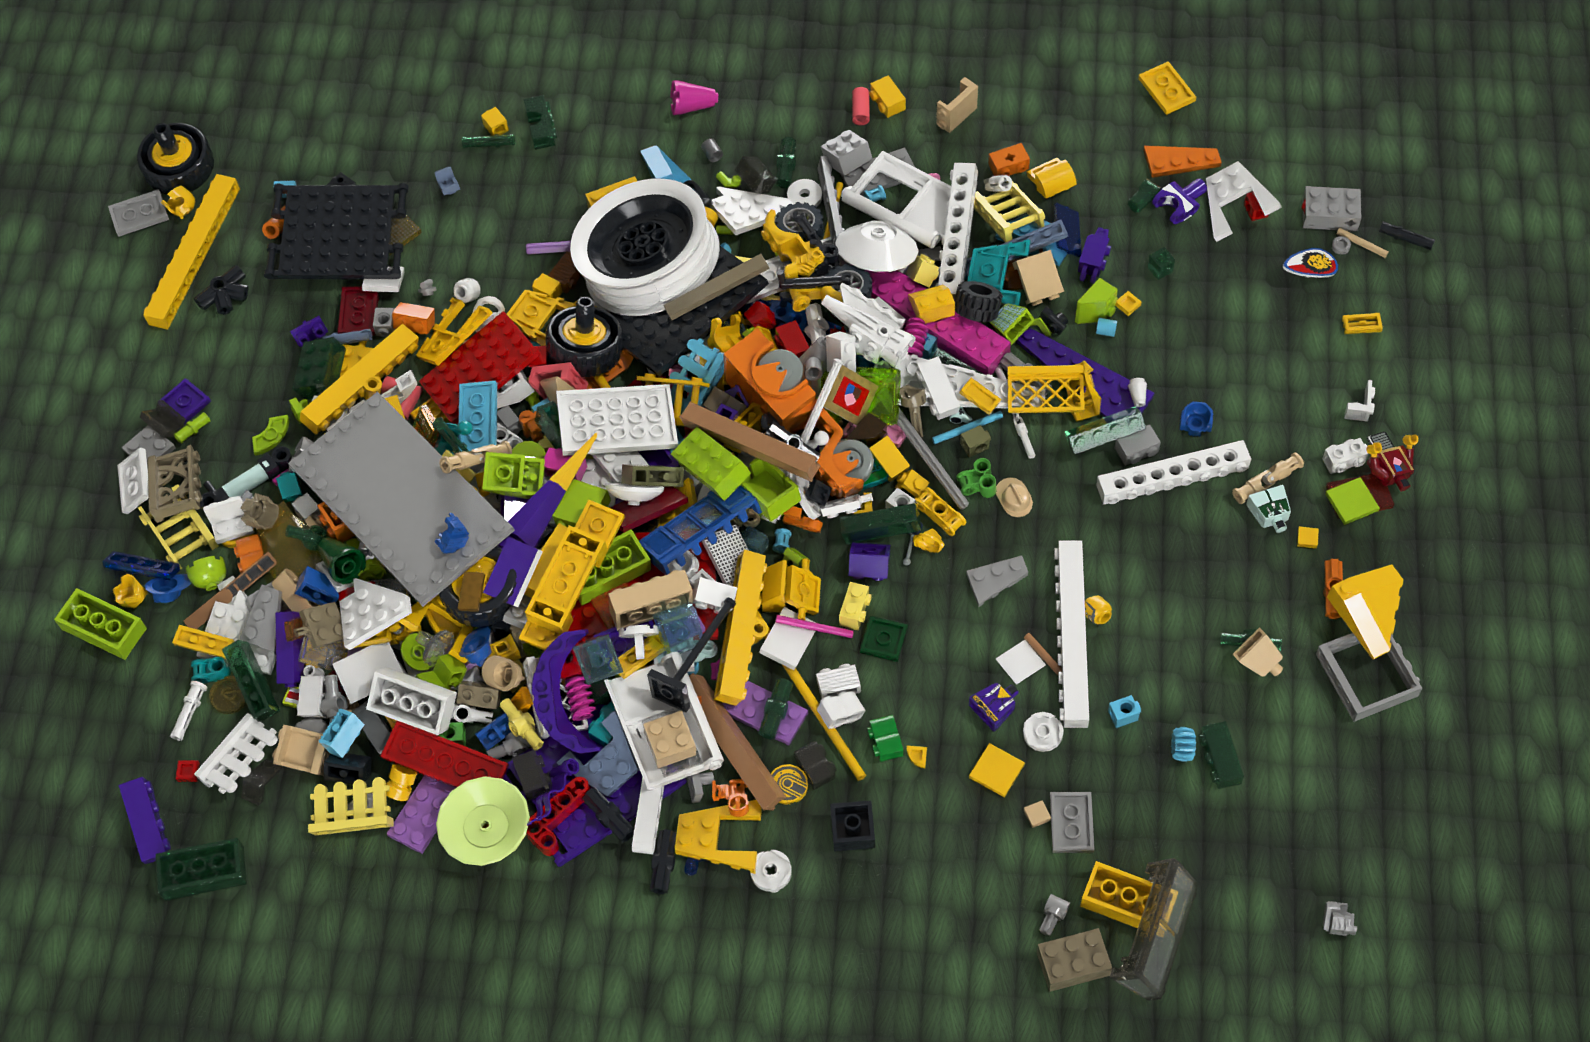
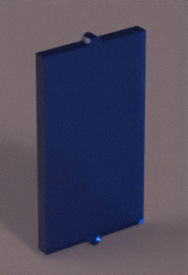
(1070, 219)

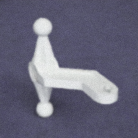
(810, 507)

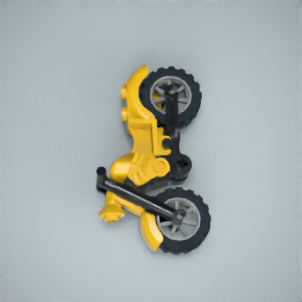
(808, 258)

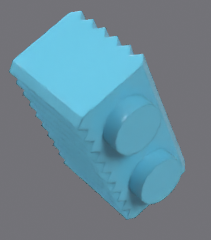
(341, 733)

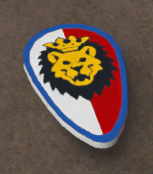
(1312, 263)

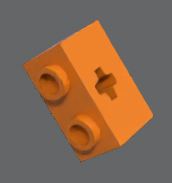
(1009, 160)

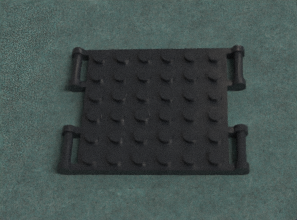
(336, 232)

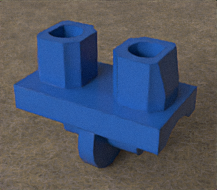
(494, 732)

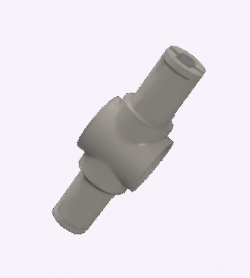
(333, 699)
(511, 746)

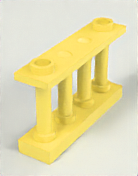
(998, 221)
(196, 525)

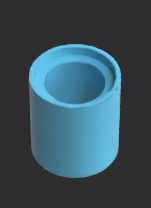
(1106, 327)

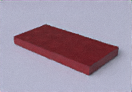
(648, 510)

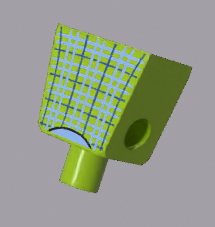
(1012, 322)

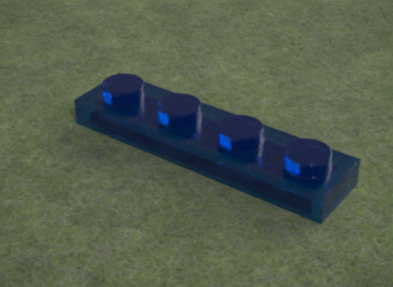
(141, 565)

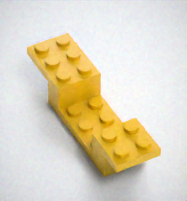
(567, 573)

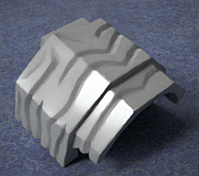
(1338, 920)

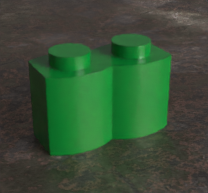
(885, 737)

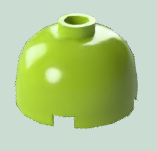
(207, 572)

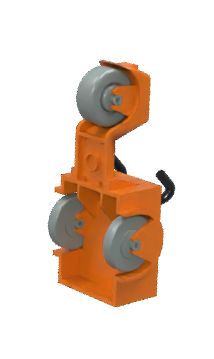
(783, 398)

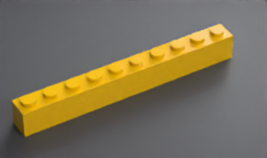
(191, 252)

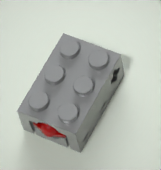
(1331, 208)

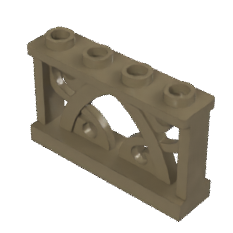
(160, 466)

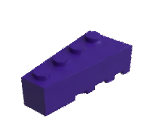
(144, 818)

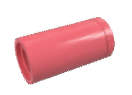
(860, 106)

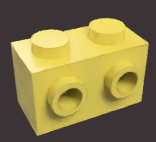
(923, 270)
(854, 606)

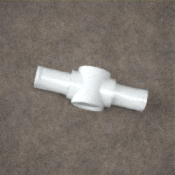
(473, 714)

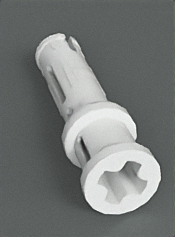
(191, 702)

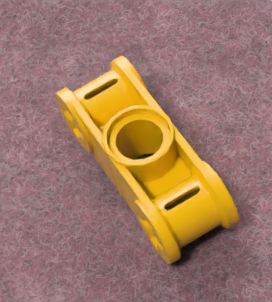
(949, 520)

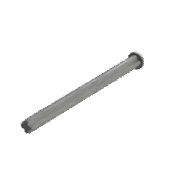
(932, 461)

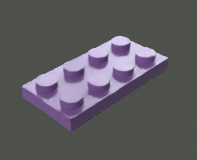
(751, 712)
(418, 818)

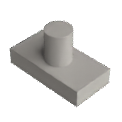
(695, 785)

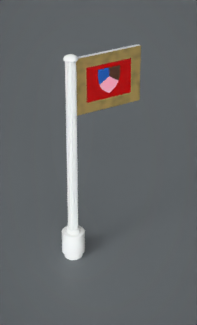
(844, 395)

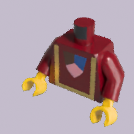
(1393, 464)

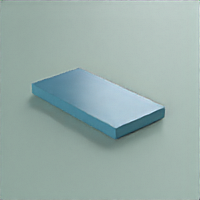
(479, 407)

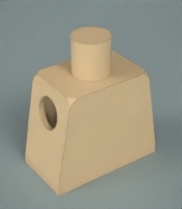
(1260, 654)

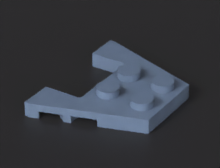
(611, 765)

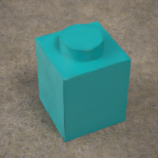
(289, 486)

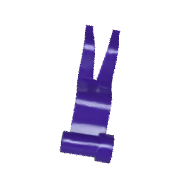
(559, 775)

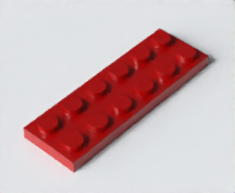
(439, 756)

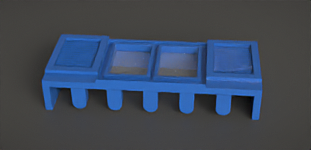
(696, 524)

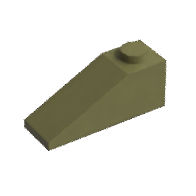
(652, 475)

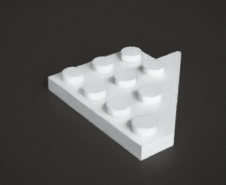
(744, 209)
(370, 611)
(229, 622)

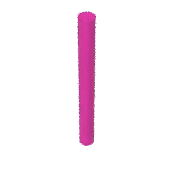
(814, 626)

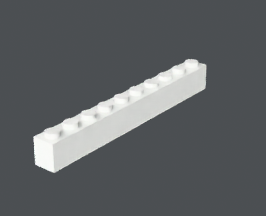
(1072, 635)

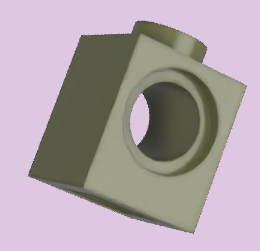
(975, 441)

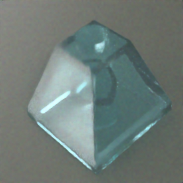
(597, 658)

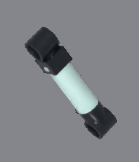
(265, 469)

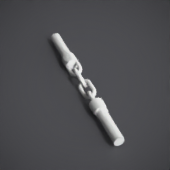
(1021, 427)

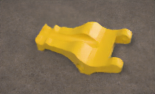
(726, 336)

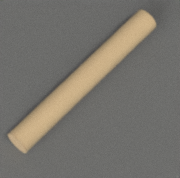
(1361, 242)

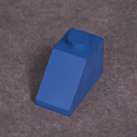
(316, 587)

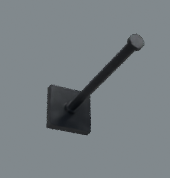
(670, 689)

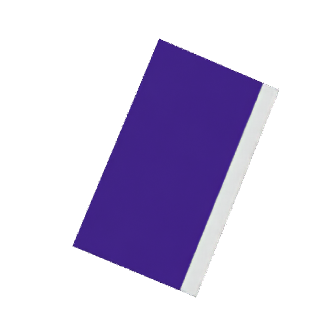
(520, 558)

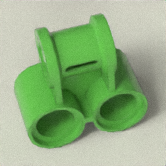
(978, 479)

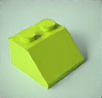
(1096, 303)

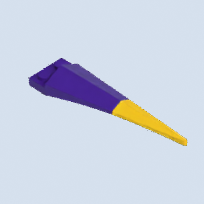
(537, 512)

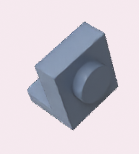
(446, 181)

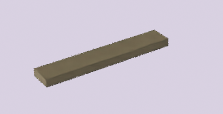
(716, 286)

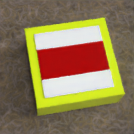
(291, 697)

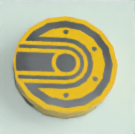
(791, 781)

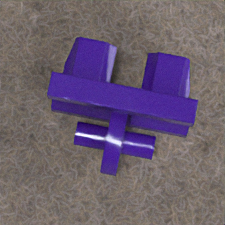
(309, 331)

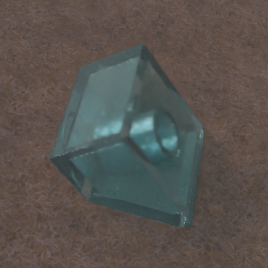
(678, 628)

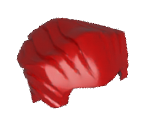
(761, 315)

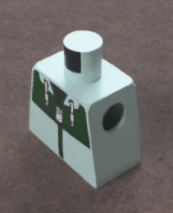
(1270, 508)

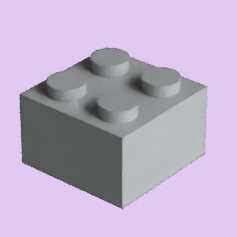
(847, 152)

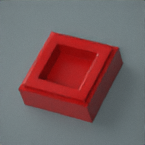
(186, 770)

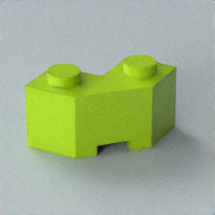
(446, 673)

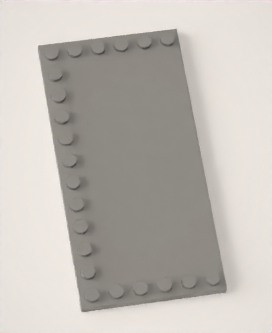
(396, 497)

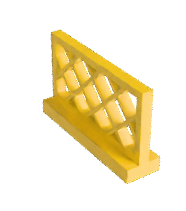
(1048, 374)

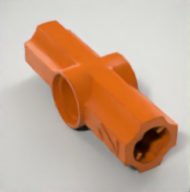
(1333, 575)

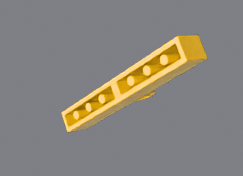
(360, 380)
(741, 629)

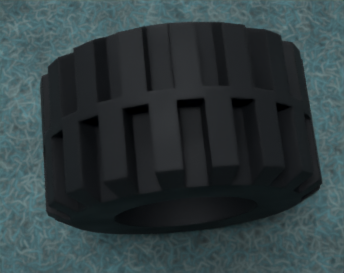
(977, 301)

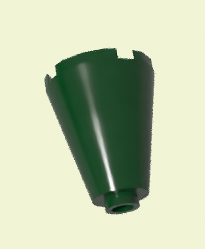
(341, 560)

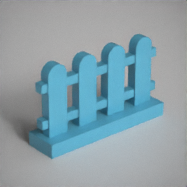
(709, 376)

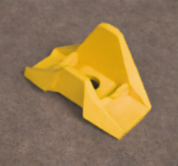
(1092, 399)

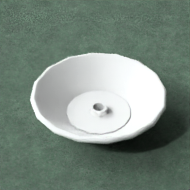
(877, 247)

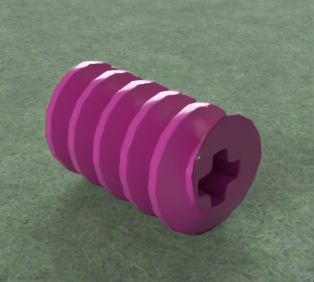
(917, 328)
(579, 698)

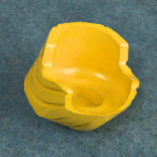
(129, 592)

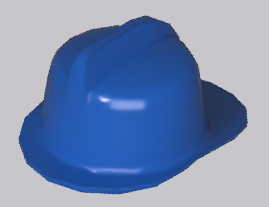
(167, 590)
(477, 646)

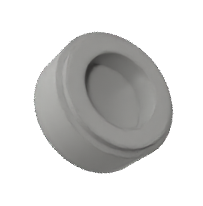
(1341, 245)

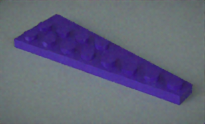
(1109, 385)

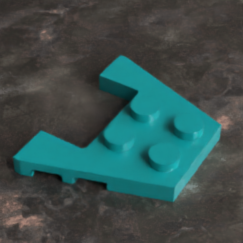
(990, 266)

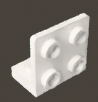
(226, 519)

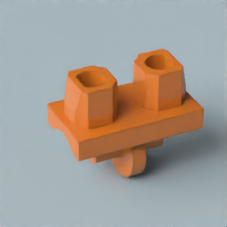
(529, 426)

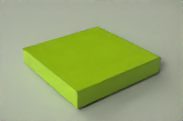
(1352, 501)

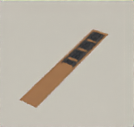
(241, 583)

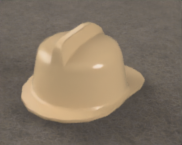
(1014, 497)
(501, 673)

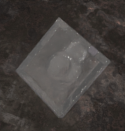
(323, 656)

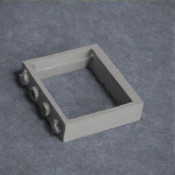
(1343, 688)

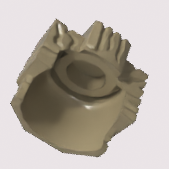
(260, 512)

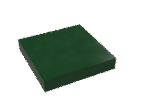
(883, 638)

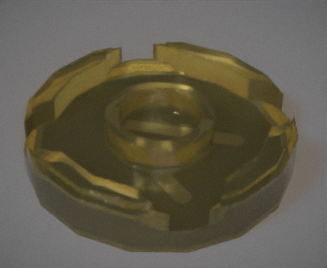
(227, 696)

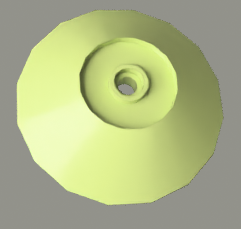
(480, 803)

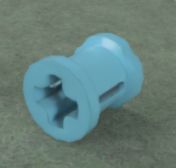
(875, 194)
(782, 540)

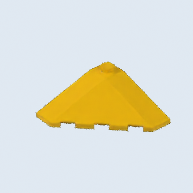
(1369, 607)

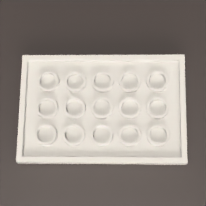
(621, 416)

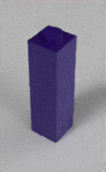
(287, 653)

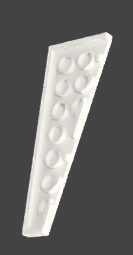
(960, 376)

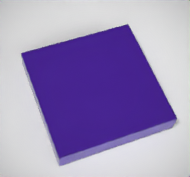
(186, 399)

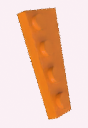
(1176, 160)

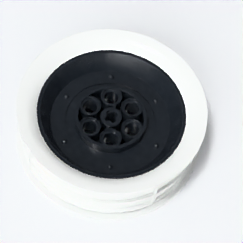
(644, 246)

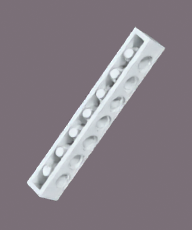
(961, 173)
(1180, 465)

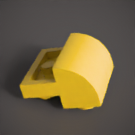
(1052, 177)

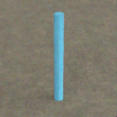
(957, 431)

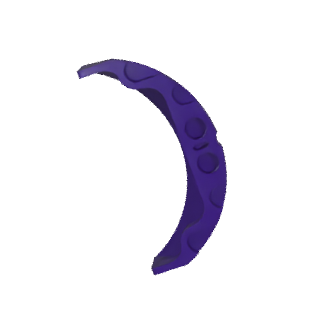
(548, 698)

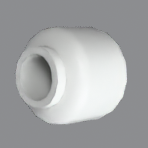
(467, 290)

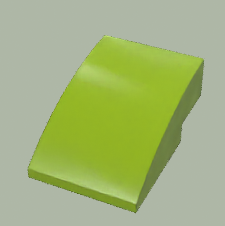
(513, 474)

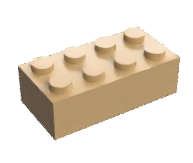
(642, 600)

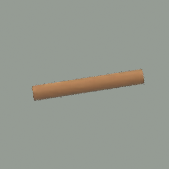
(1042, 653)

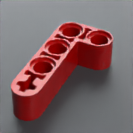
(561, 812)

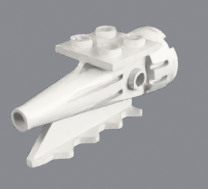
(874, 327)

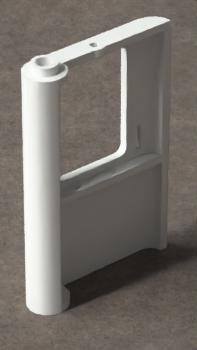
(922, 216)

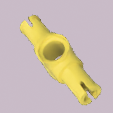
(521, 724)

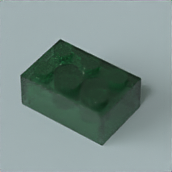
(318, 366)

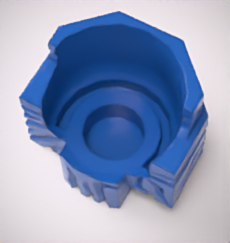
(1196, 418)
(454, 537)

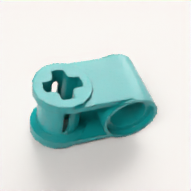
(206, 670)

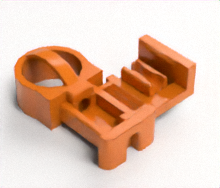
(793, 517)
(734, 794)

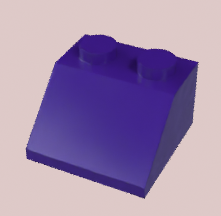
(869, 561)

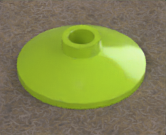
(408, 649)

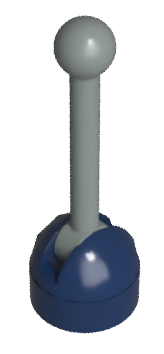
(907, 561)

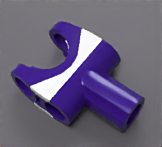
(1181, 199)

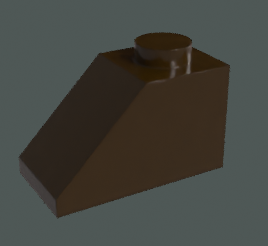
(869, 430)

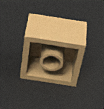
(669, 739)

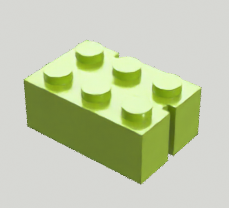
(771, 488)

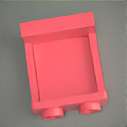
(563, 370)

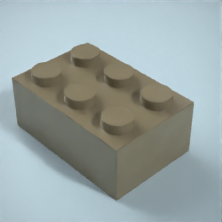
(1074, 960)

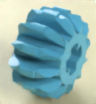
(1183, 744)

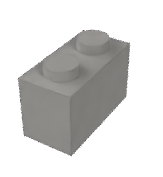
(1138, 446)

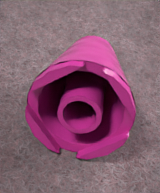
(691, 97)

